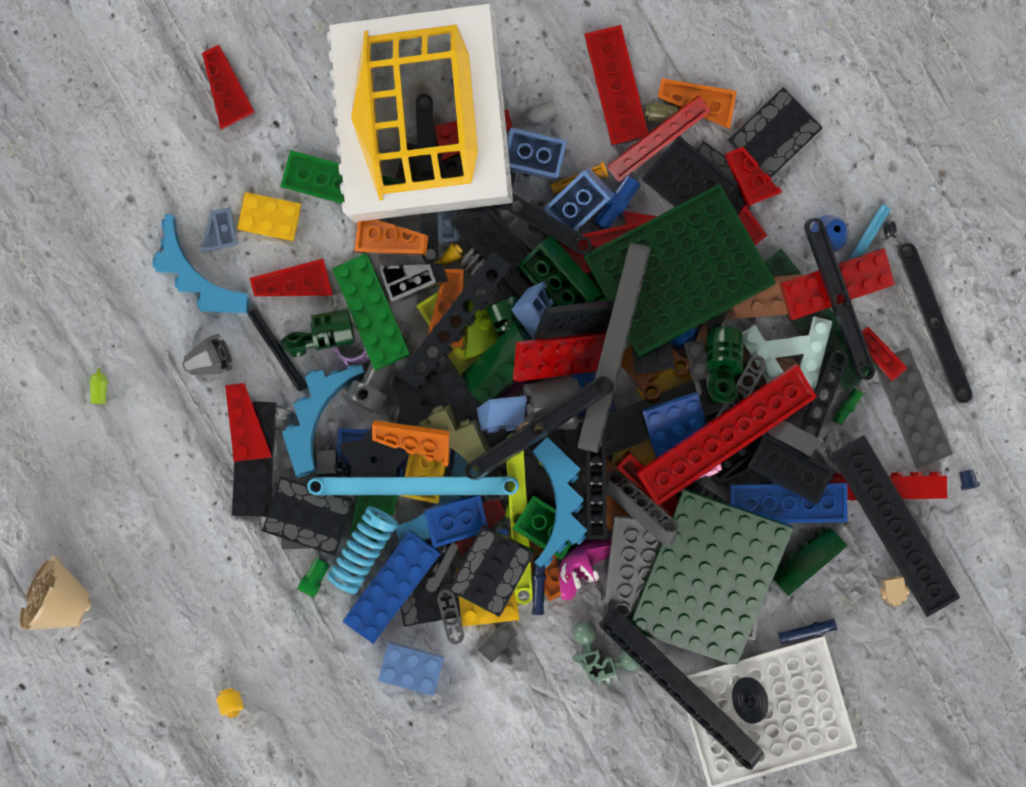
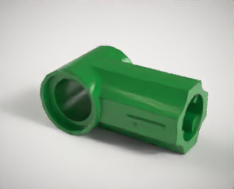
(312, 581)

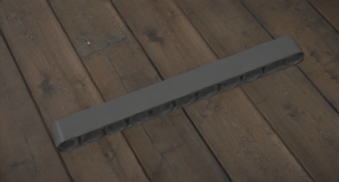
(615, 344)

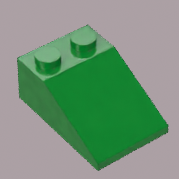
(537, 524)

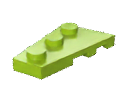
(479, 335)

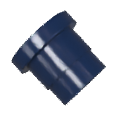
(968, 480)

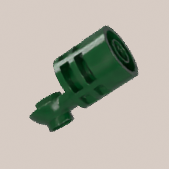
(502, 316)
(321, 335)
(724, 362)

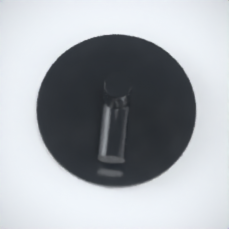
(750, 700)

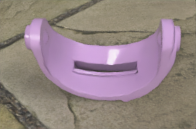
(351, 361)

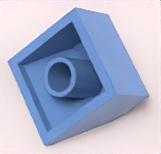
(502, 414)

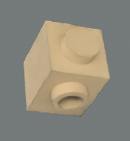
(894, 590)

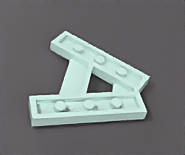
(811, 346)

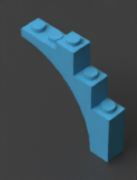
(173, 261)
(322, 390)
(419, 524)
(566, 527)

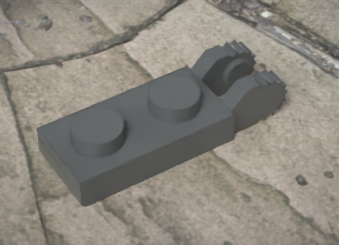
(697, 361)
(440, 568)

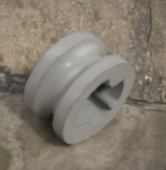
(284, 414)

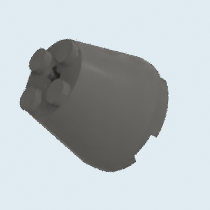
(546, 394)

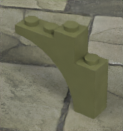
(464, 437)

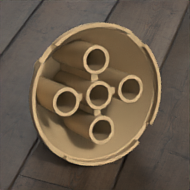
(54, 599)

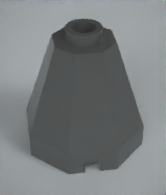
(208, 357)

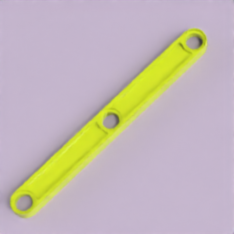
(517, 504)

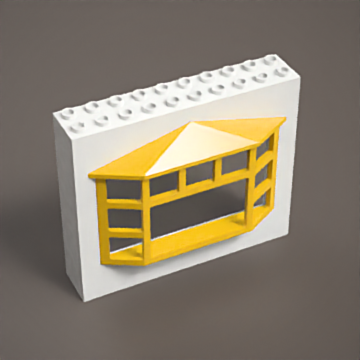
(478, 114)

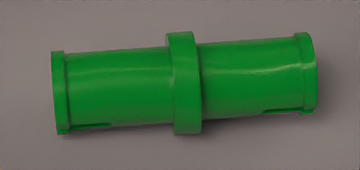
(847, 406)

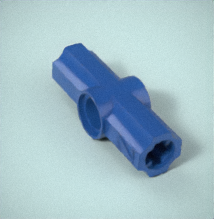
(617, 203)

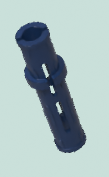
(538, 589)
(814, 629)

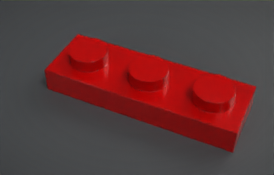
(883, 356)

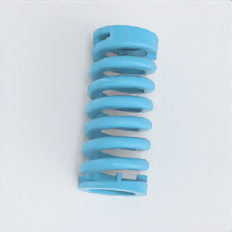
(386, 526)

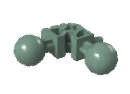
(584, 634)

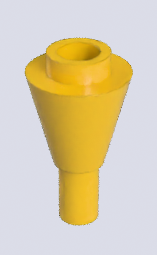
(452, 254)

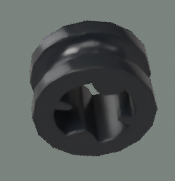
(890, 230)

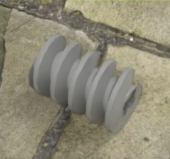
(474, 263)

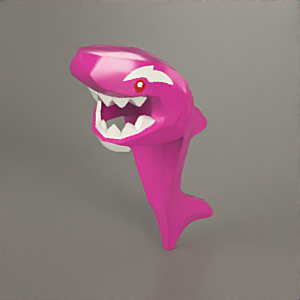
(579, 563)

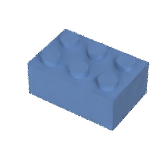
(535, 154)
(580, 200)
(411, 668)

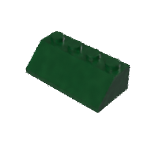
(562, 276)
(495, 366)
(808, 559)

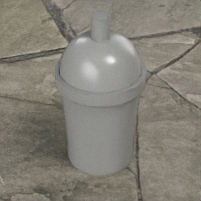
(541, 113)

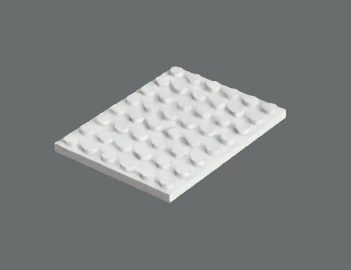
(803, 714)

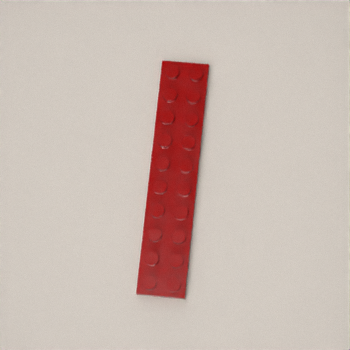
(726, 435)

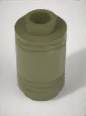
(659, 112)

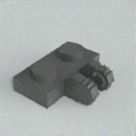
(498, 642)

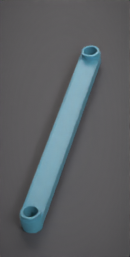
(412, 486)

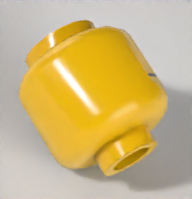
(230, 703)

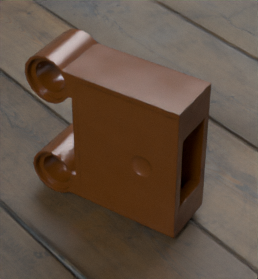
(645, 381)

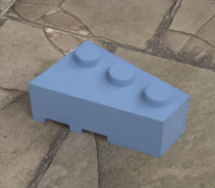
(531, 307)

